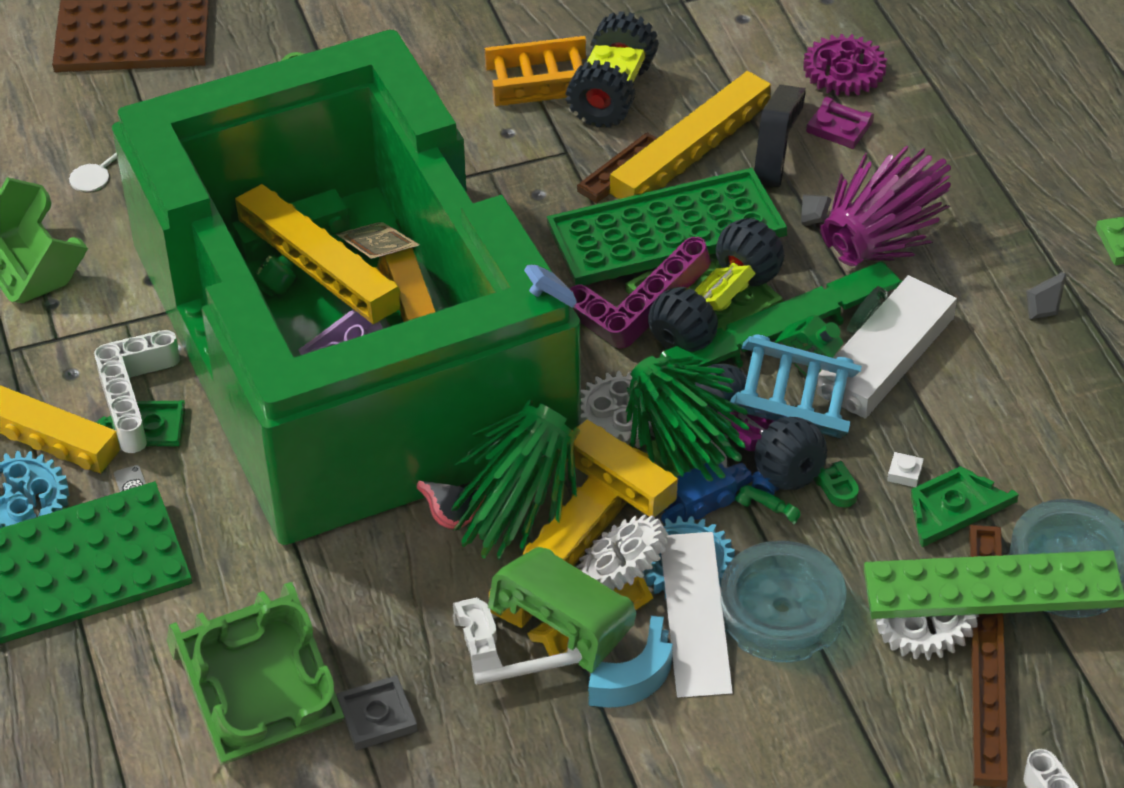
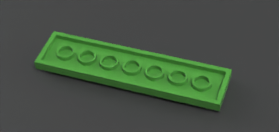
(993, 584)

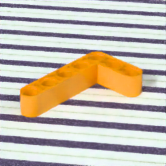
(405, 272)

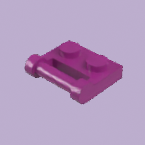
(837, 128)

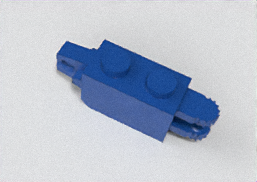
(699, 497)

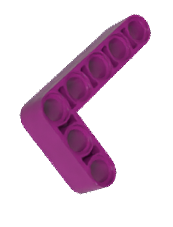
(630, 319)

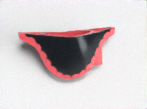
(441, 501)

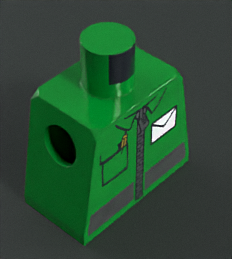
(812, 336)

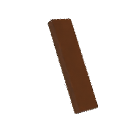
(598, 183)

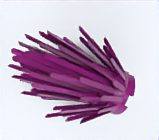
(885, 208)

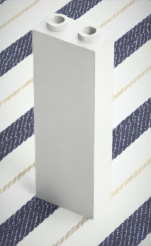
(890, 343)

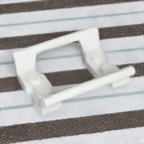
(481, 638)

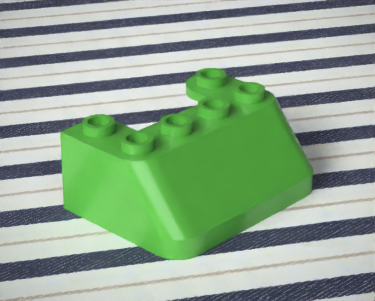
(29, 257)

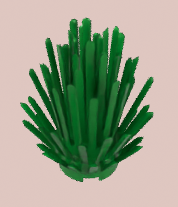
(668, 398)
(521, 460)

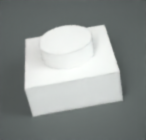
(905, 469)

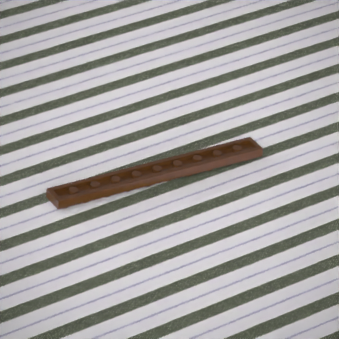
(988, 679)

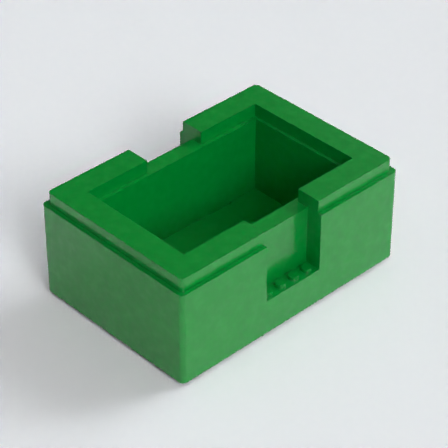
(373, 415)

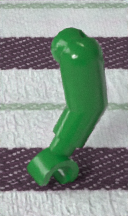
(767, 499)

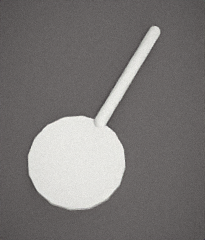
(91, 176)

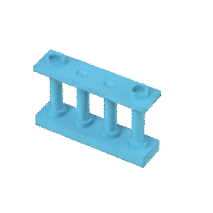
(776, 407)

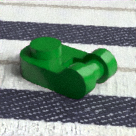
(841, 490)

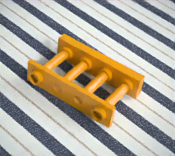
(533, 87)

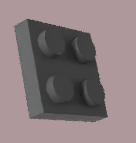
(377, 712)

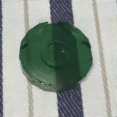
(867, 309)

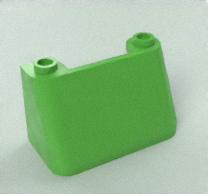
(566, 600)

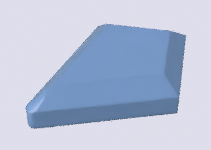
(547, 281)

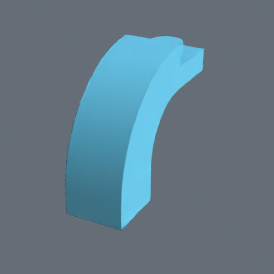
(636, 679)

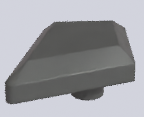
(814, 209)
(1046, 297)

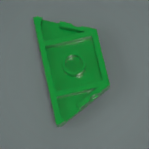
(955, 502)

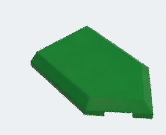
(160, 420)

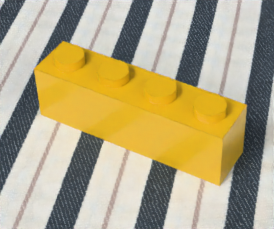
(623, 470)

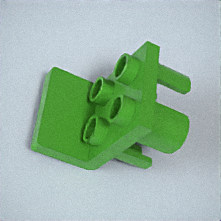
(257, 675)

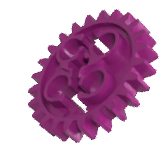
(844, 58)

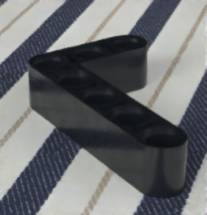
(775, 126)

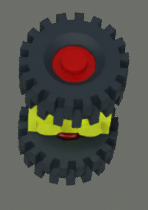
(604, 85)

